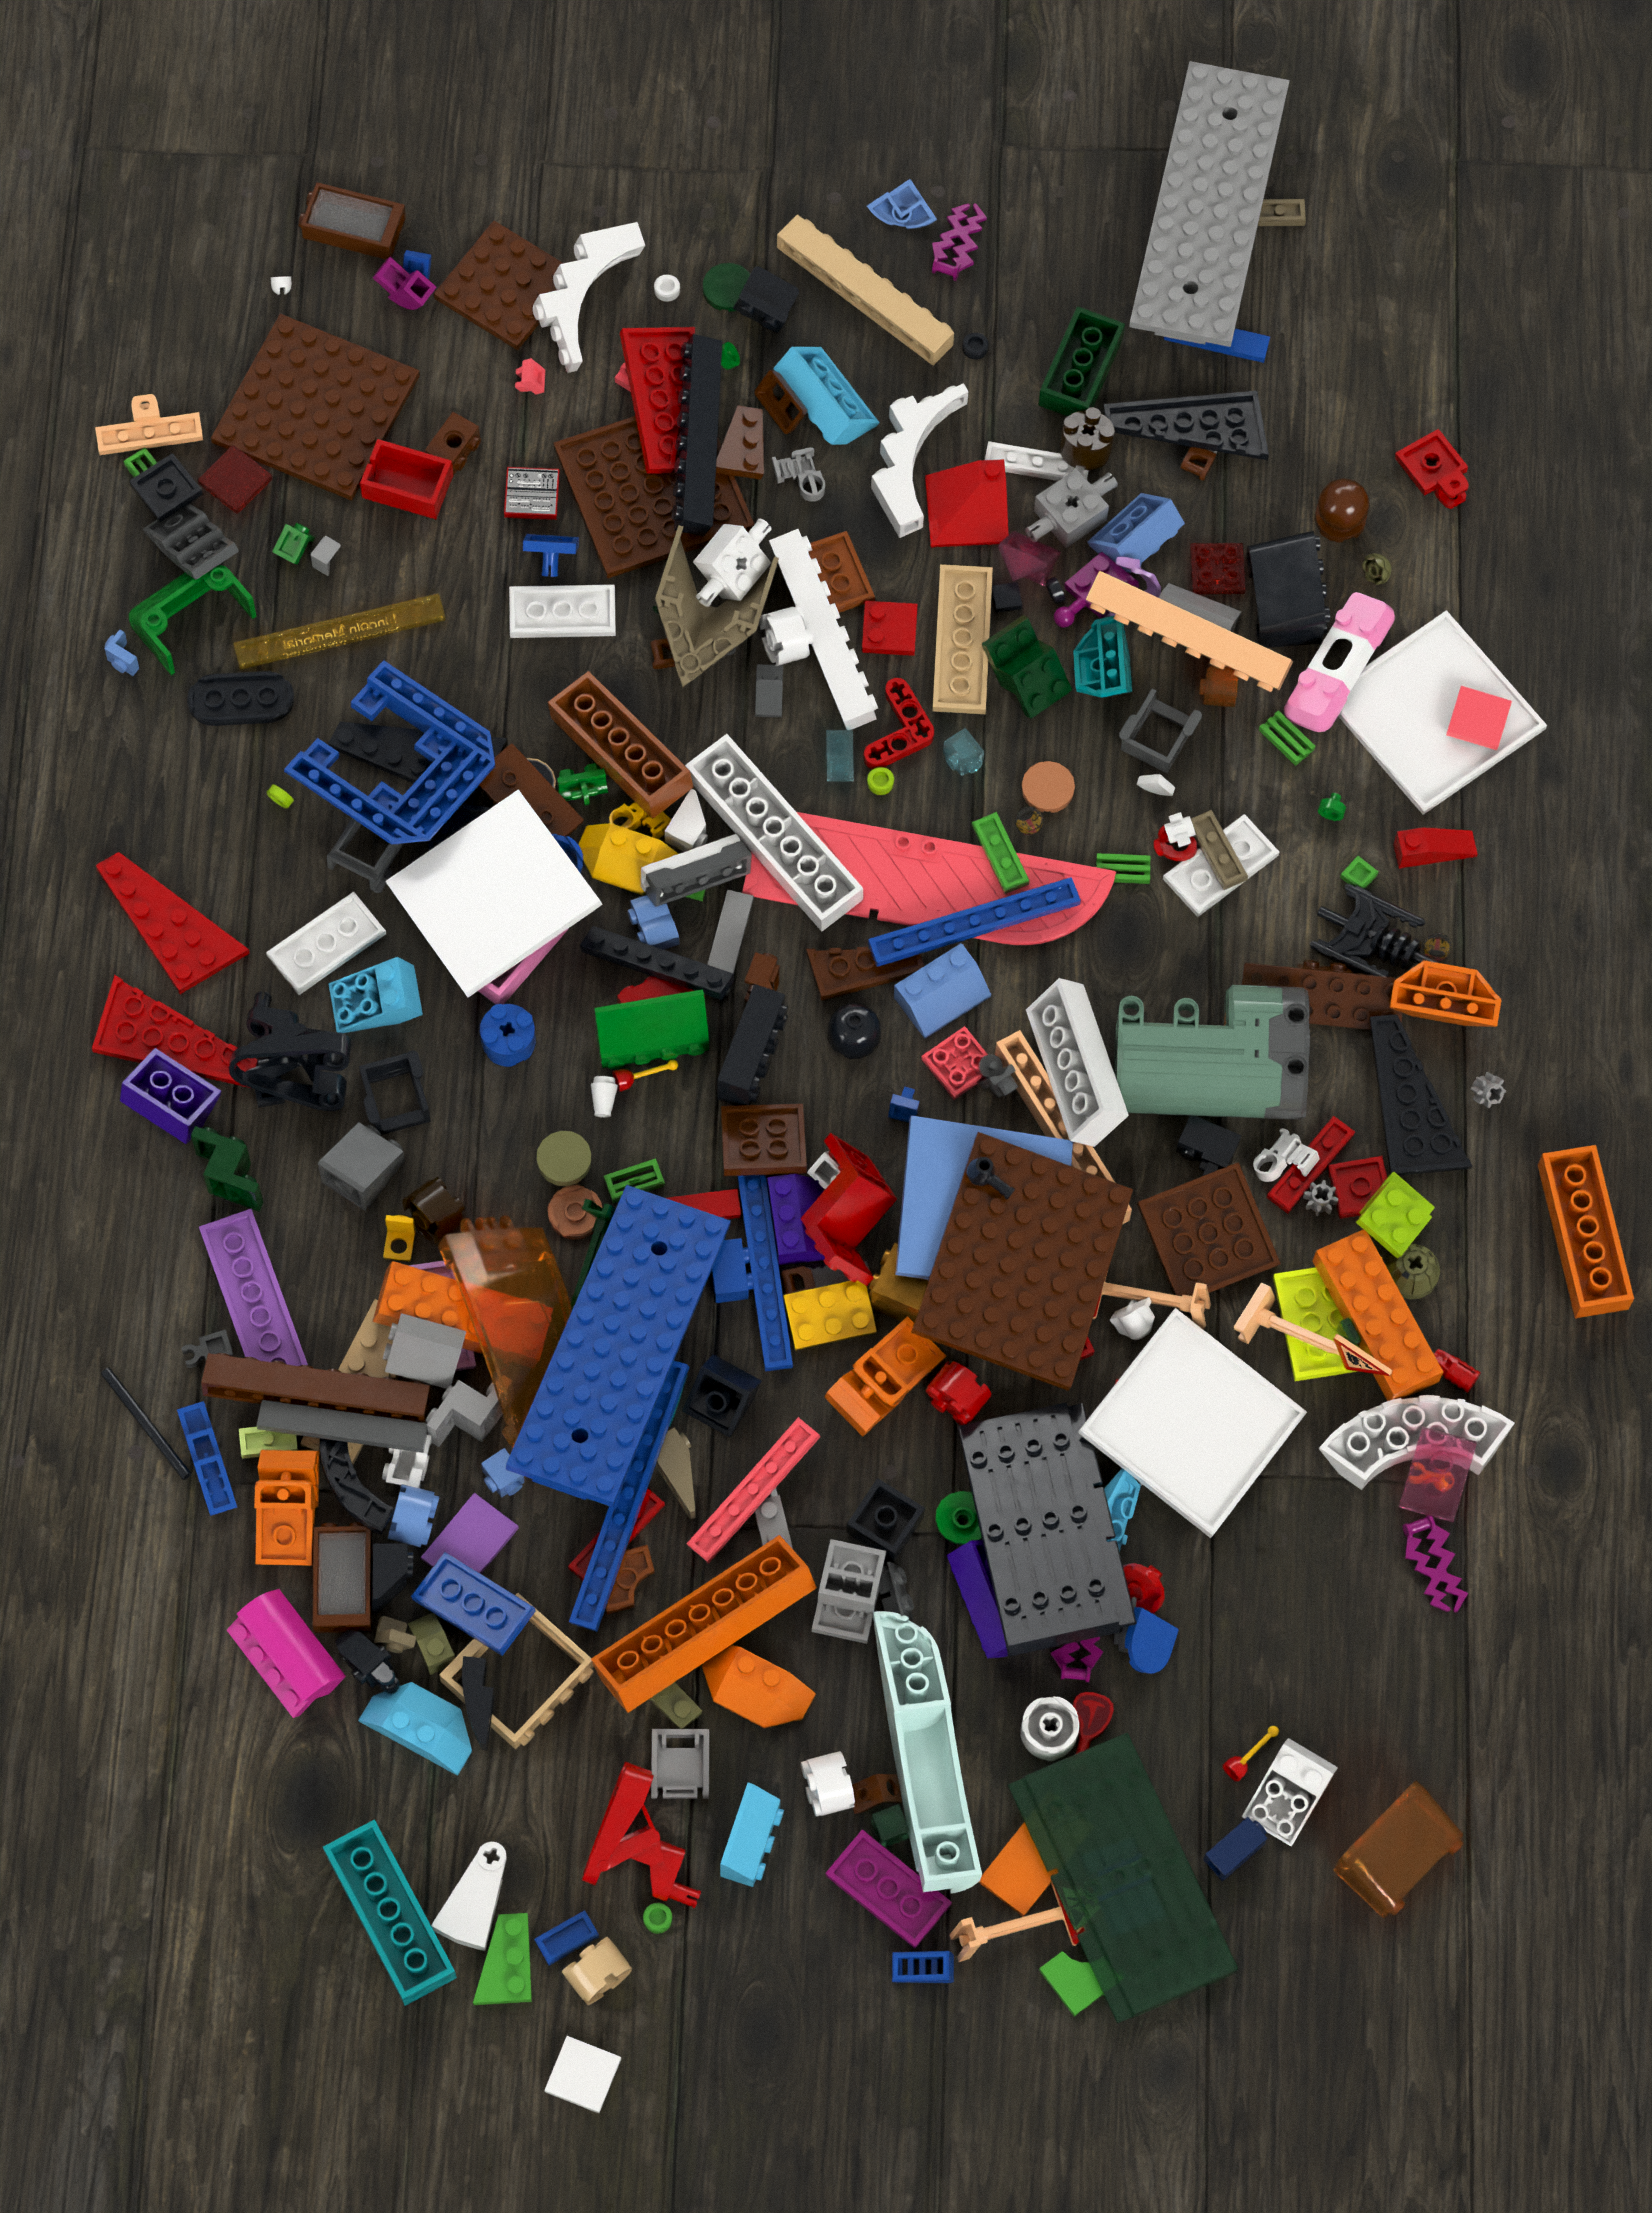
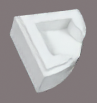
(1156, 784)

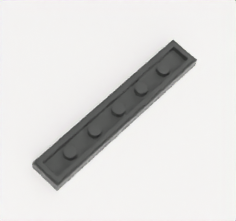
(342, 1426)

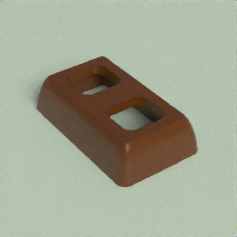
(776, 408)

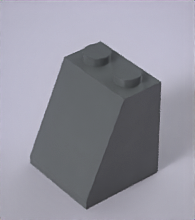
(361, 1165)

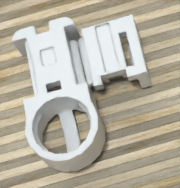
(1287, 1151)

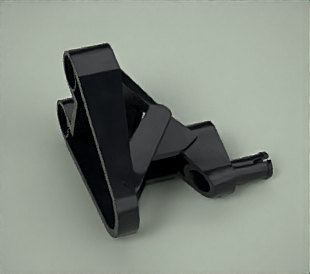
(285, 1044)

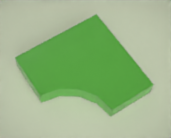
(1072, 1982)

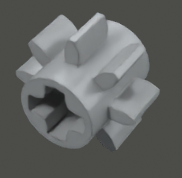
(1488, 1090)
(1320, 1190)

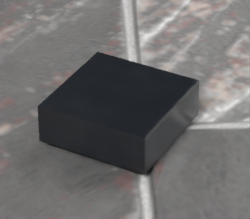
(1006, 597)

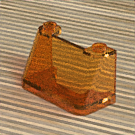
(1399, 1850)

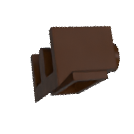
(763, 972)

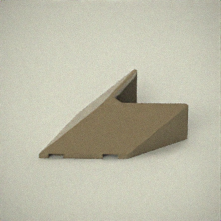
(703, 633)

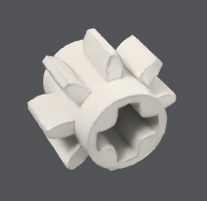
(1179, 829)

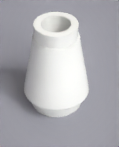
(603, 1095)

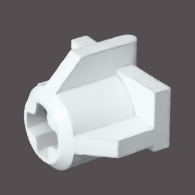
(1134, 1319)

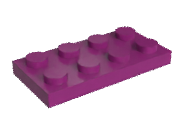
(887, 1889)

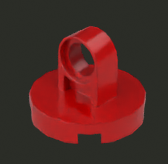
(1145, 1585)

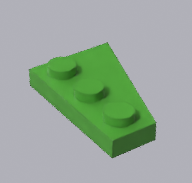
(507, 1963)

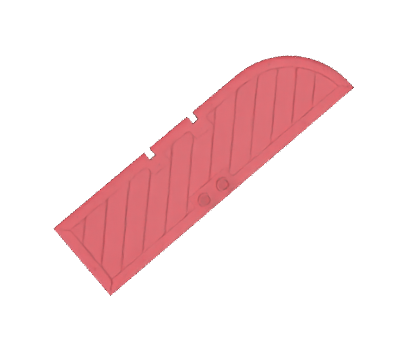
(928, 877)

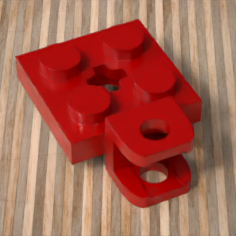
(1444, 477)

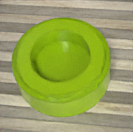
(880, 781)
(279, 796)

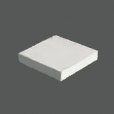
(583, 2074)

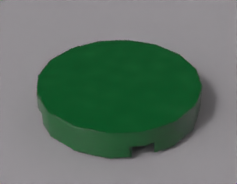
(724, 284)

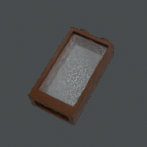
(352, 221)
(342, 1578)

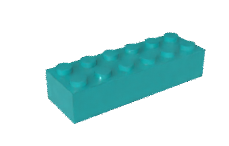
(389, 1912)

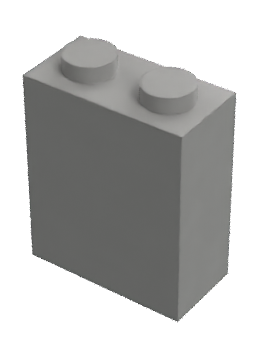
(423, 1350)

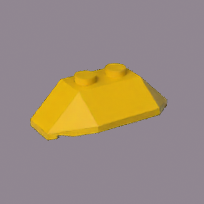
(617, 854)

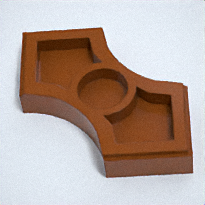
(633, 1569)

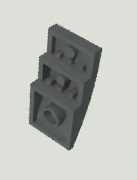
(191, 541)

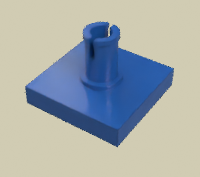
(551, 547)

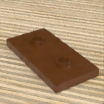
(516, 773)

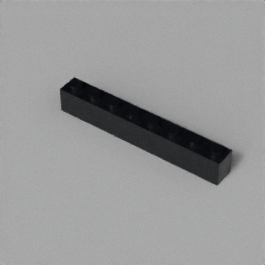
(697, 435)

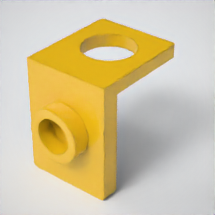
(400, 1228)

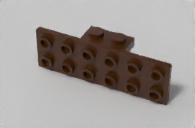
(1334, 992)

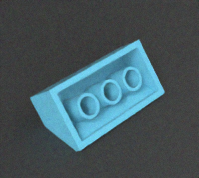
(826, 395)

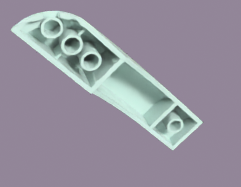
(926, 1754)

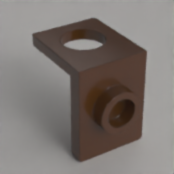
(873, 1792)

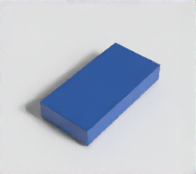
(566, 1938)

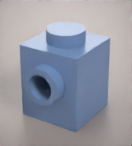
(498, 1477)

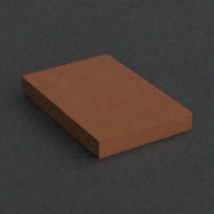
(841, 571)

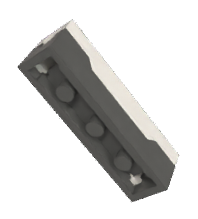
(695, 870)

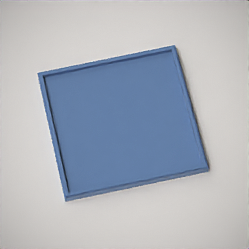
(932, 1177)

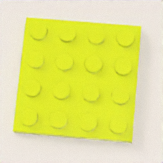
(1308, 1304)

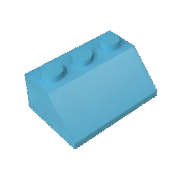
(751, 1836)

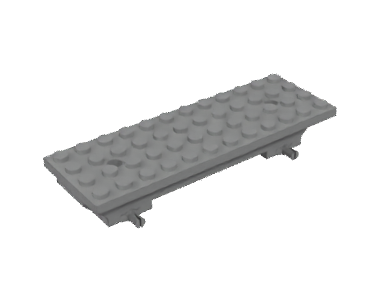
(1209, 204)

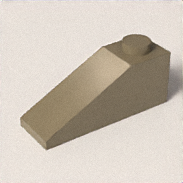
(676, 1471)

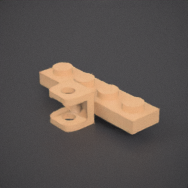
(148, 429)

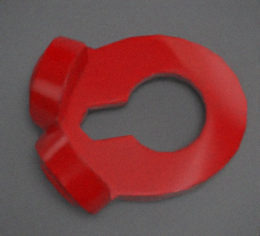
(1162, 849)

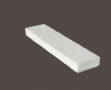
(1031, 461)

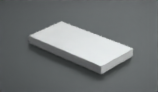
(562, 611)
(1196, 881)
(326, 943)

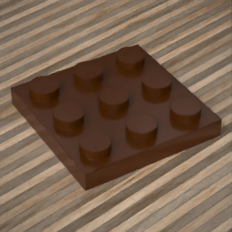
(763, 1139)

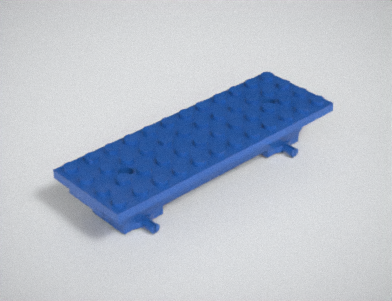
(618, 1346)

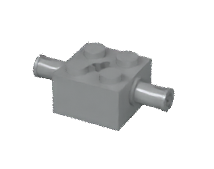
(1071, 508)

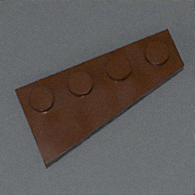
(853, 970)

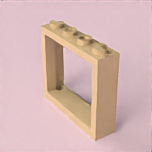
(453, 1672)

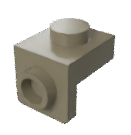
(392, 1635)

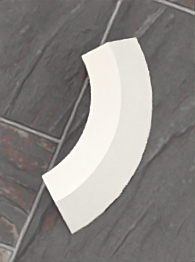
(1391, 1432)

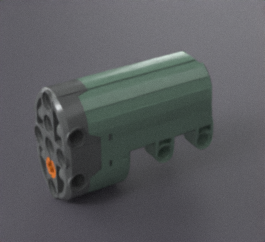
(1233, 1070)

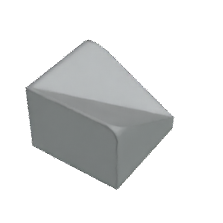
(323, 554)

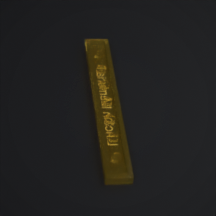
(339, 631)

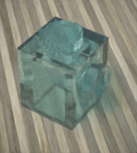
(963, 753)

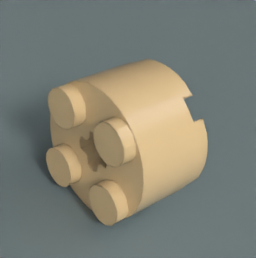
(597, 1971)

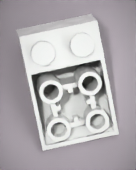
(1290, 1791)

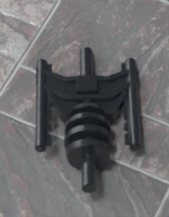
(1368, 933)

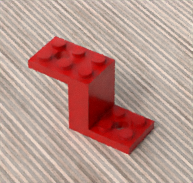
(848, 1210)

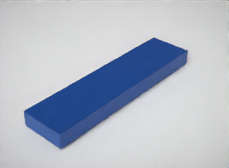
(1244, 345)

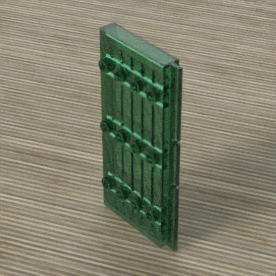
(1123, 1878)

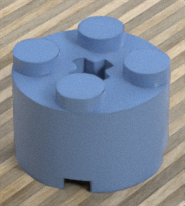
(411, 1516)

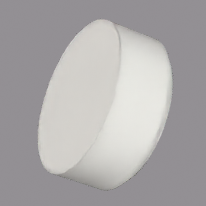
(667, 288)

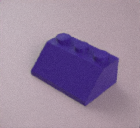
(169, 1095)
(789, 1200)

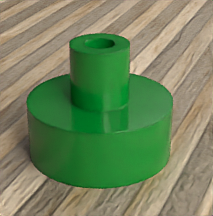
(730, 356)
(1332, 808)

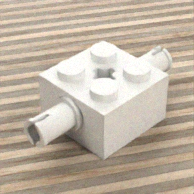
(732, 562)

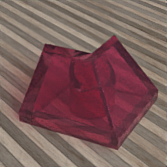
(1028, 558)

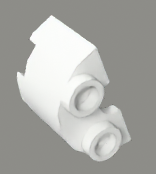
(407, 1466)

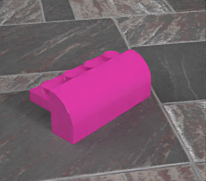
(285, 1651)

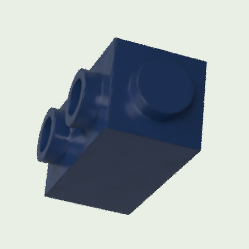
(1236, 1848)

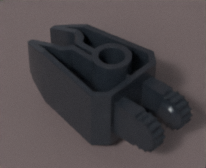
(367, 1661)

